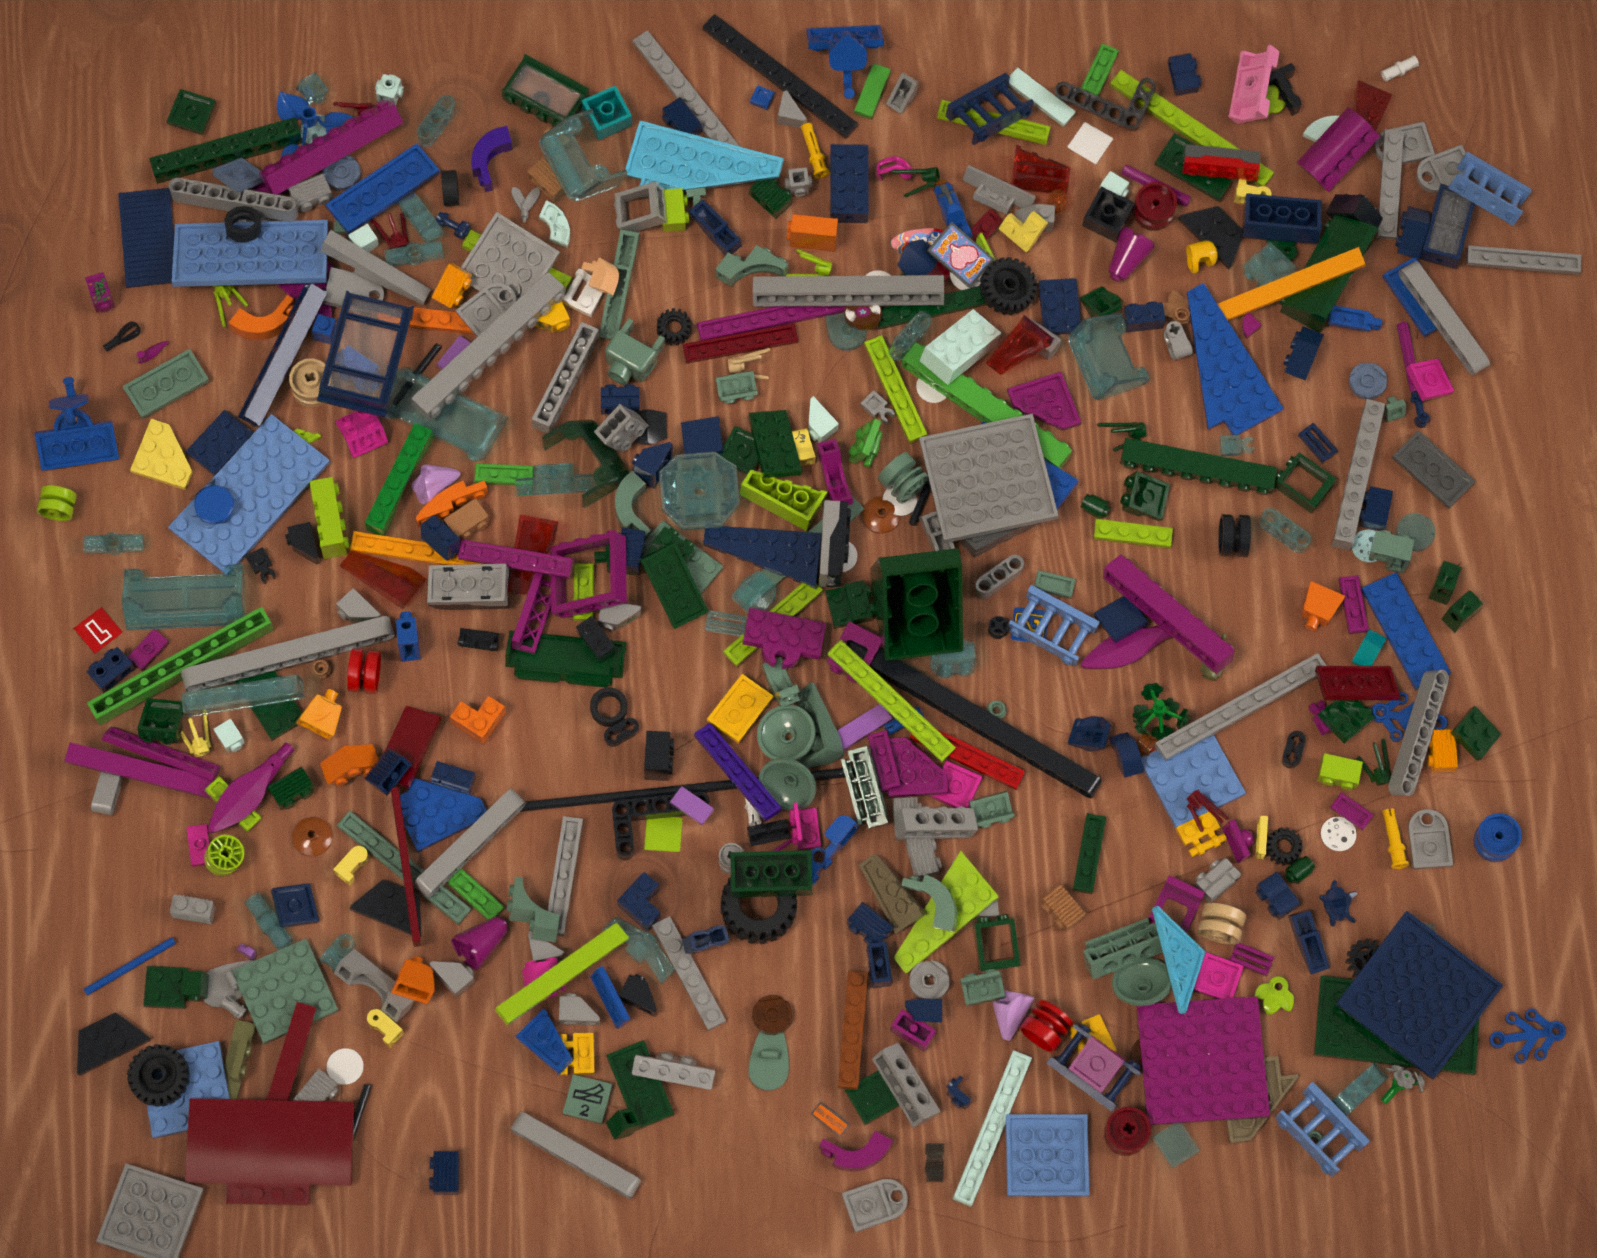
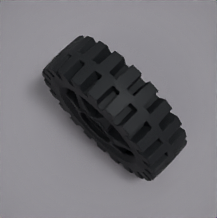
(1001, 297)
(160, 1091)

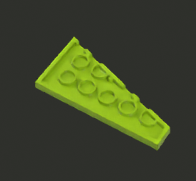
(971, 896)

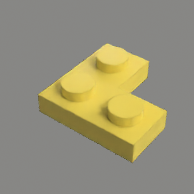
(1023, 234)

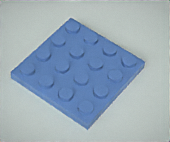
(1196, 768)
(205, 1081)
(1047, 1155)

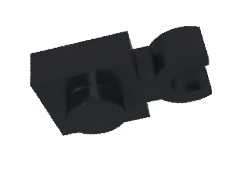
(260, 562)

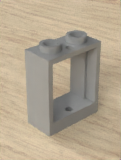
(657, 207)

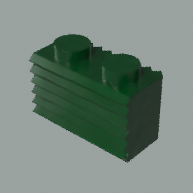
(771, 196)
(291, 788)

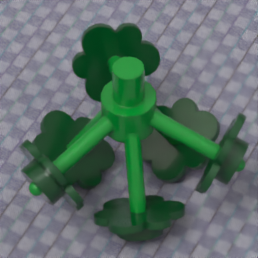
(1162, 709)

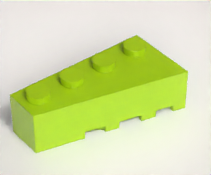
(787, 500)
(328, 518)

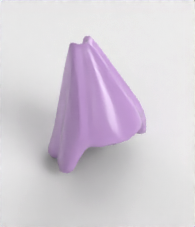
(433, 481)
(1011, 1012)

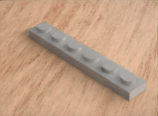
(1390, 183)
(1524, 260)
(565, 869)
(689, 974)

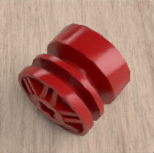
(1046, 1026)

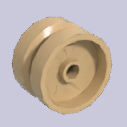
(305, 381)
(1221, 923)

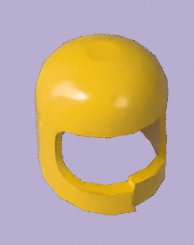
(1201, 252)

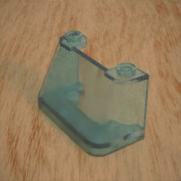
(1104, 357)

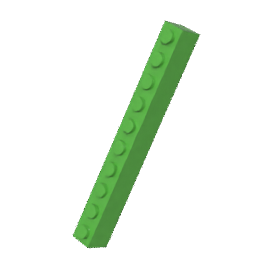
(981, 403)
(169, 670)

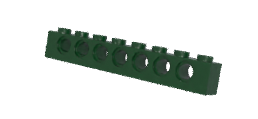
(225, 149)

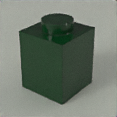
(195, 985)
(623, 1123)

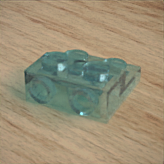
(1268, 265)

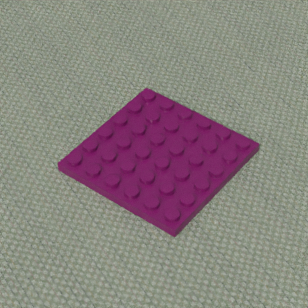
(1203, 1061)

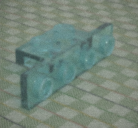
(554, 480)

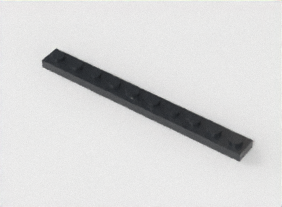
(780, 76)

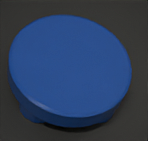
(214, 505)

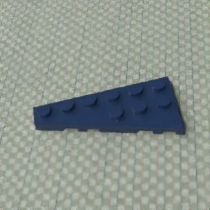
(777, 551)

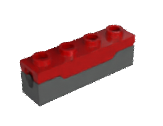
(1221, 162)

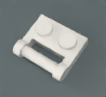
(588, 298)

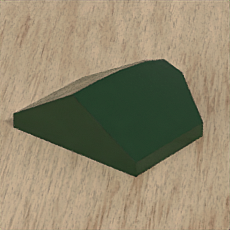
(1101, 302)

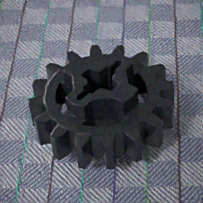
(1359, 957)

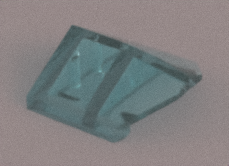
(755, 592)

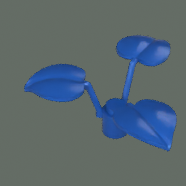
(294, 106)

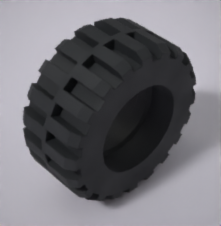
(757, 929)

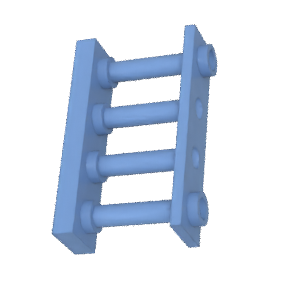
(1494, 179)
(1052, 607)
(1340, 1122)

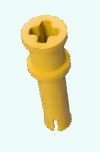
(816, 158)
(1396, 848)

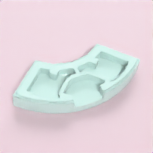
(1318, 127)
(557, 223)

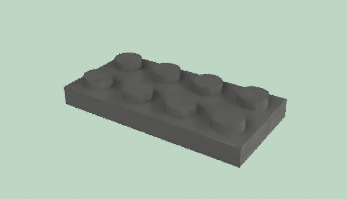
(1433, 469)

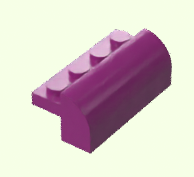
(1338, 149)

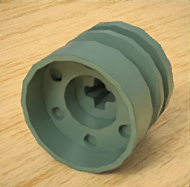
(903, 477)

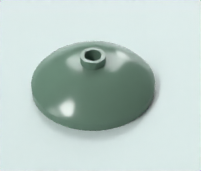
(779, 724)
(778, 781)
(1142, 982)

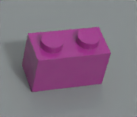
(912, 1031)

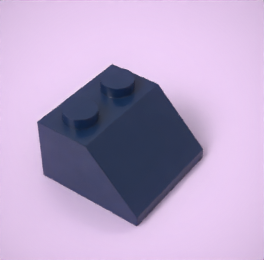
(651, 462)

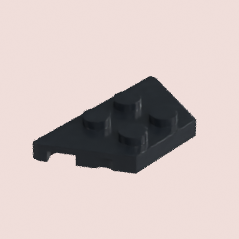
(1217, 227)
(387, 905)
(107, 1041)

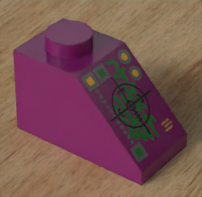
(99, 292)

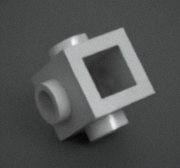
(798, 182)

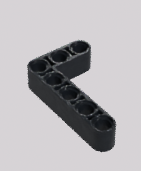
(1108, 106)
(650, 813)

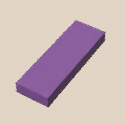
(863, 726)

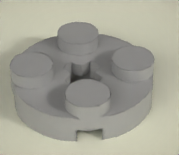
(929, 969)

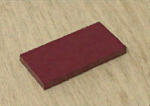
(1357, 683)
(412, 739)

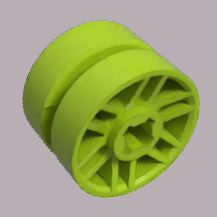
(56, 503)
(229, 847)

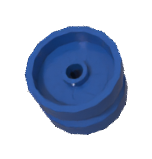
(1486, 839)

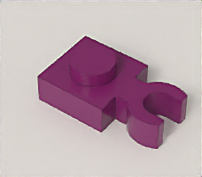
(1322, 727)

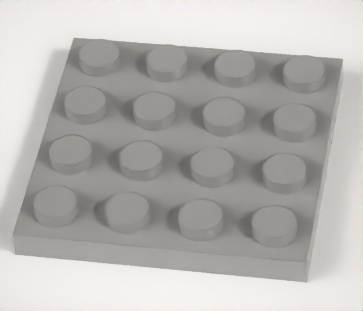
(508, 257)
(149, 1214)

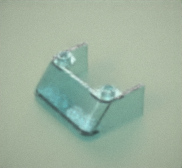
(570, 163)

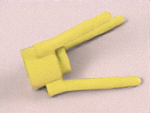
(199, 746)

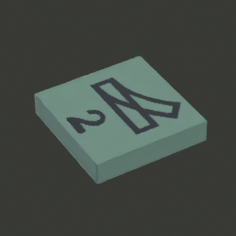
(587, 1099)

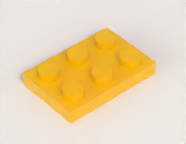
(740, 708)

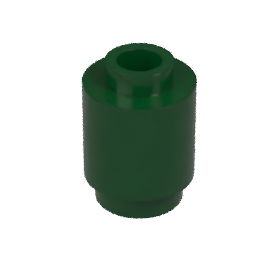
(1095, 506)
(1299, 870)

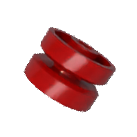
(363, 671)

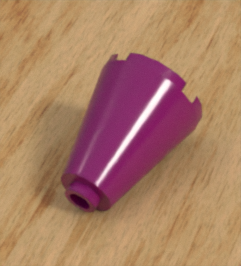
(1128, 254)
(479, 941)

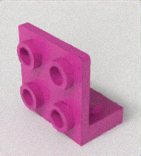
(362, 432)
(806, 828)

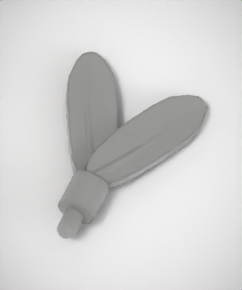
(525, 204)

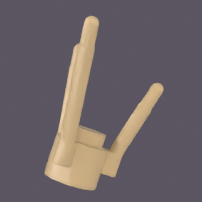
(736, 364)

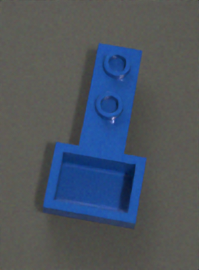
(838, 834)

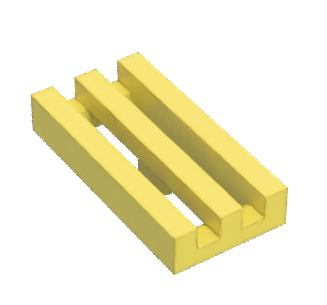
(1261, 838)

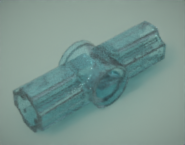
(426, 252)
(101, 543)
(268, 921)

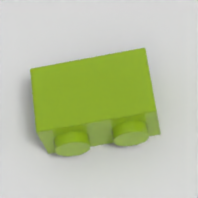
(675, 212)
(1339, 771)

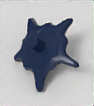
(1337, 903)

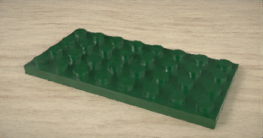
(1344, 1038)

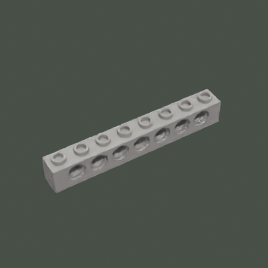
(1358, 475)

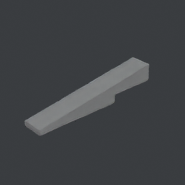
(373, 268)

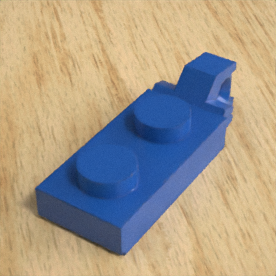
(1353, 319)

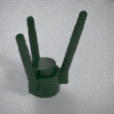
(928, 175)
(1134, 430)
(1382, 774)

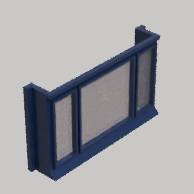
(365, 354)

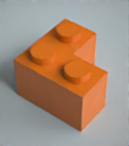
(478, 723)
(348, 763)

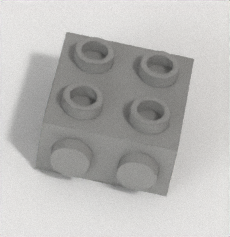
(621, 428)

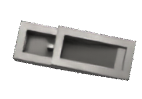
(933, 532)

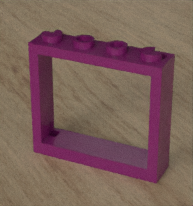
(618, 582)

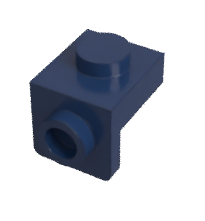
(958, 1098)

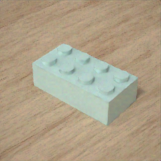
(960, 346)

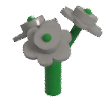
(1402, 1080)

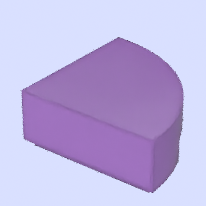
(247, 951)

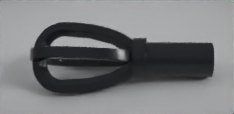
(117, 339)

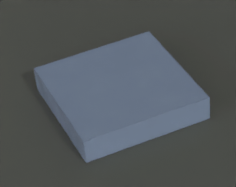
(238, 175)

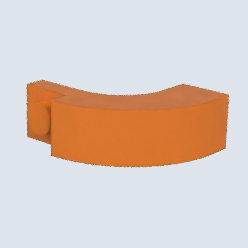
(261, 327)

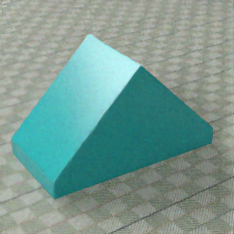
(1369, 649)

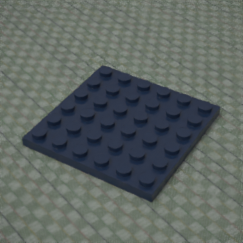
(1419, 995)

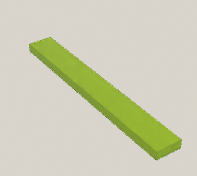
(891, 701)
(561, 974)

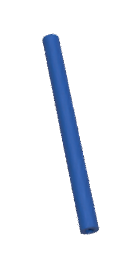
(129, 966)

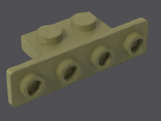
(238, 1053)

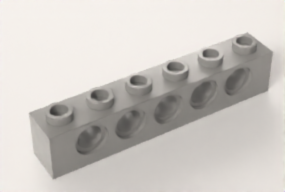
(565, 378)

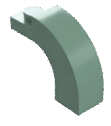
(627, 492)
(780, 684)
(946, 908)

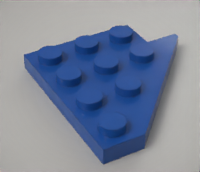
(437, 813)

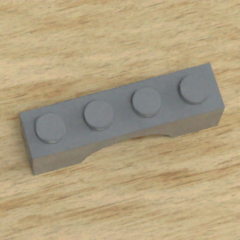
(358, 970)

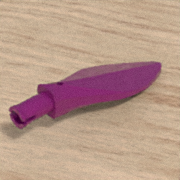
(1126, 651)
(246, 792)

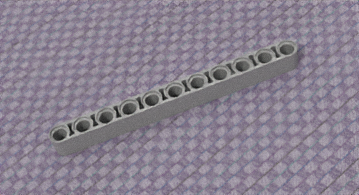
(287, 654)

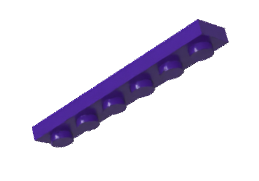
(737, 772)

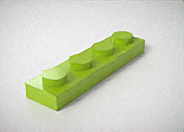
(1133, 533)

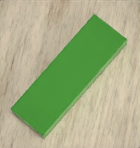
(1100, 69)
(872, 91)
(501, 474)
(475, 895)

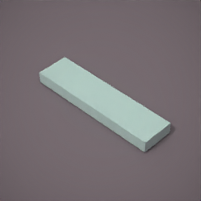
(1042, 97)

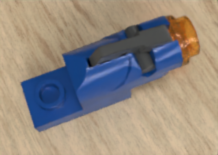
(950, 206)

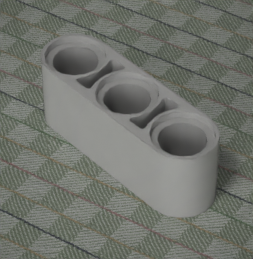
(994, 584)
(106, 793)

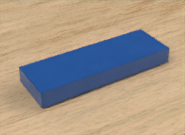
(610, 997)

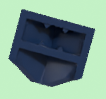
(916, 259)
(1089, 733)
(925, 1009)

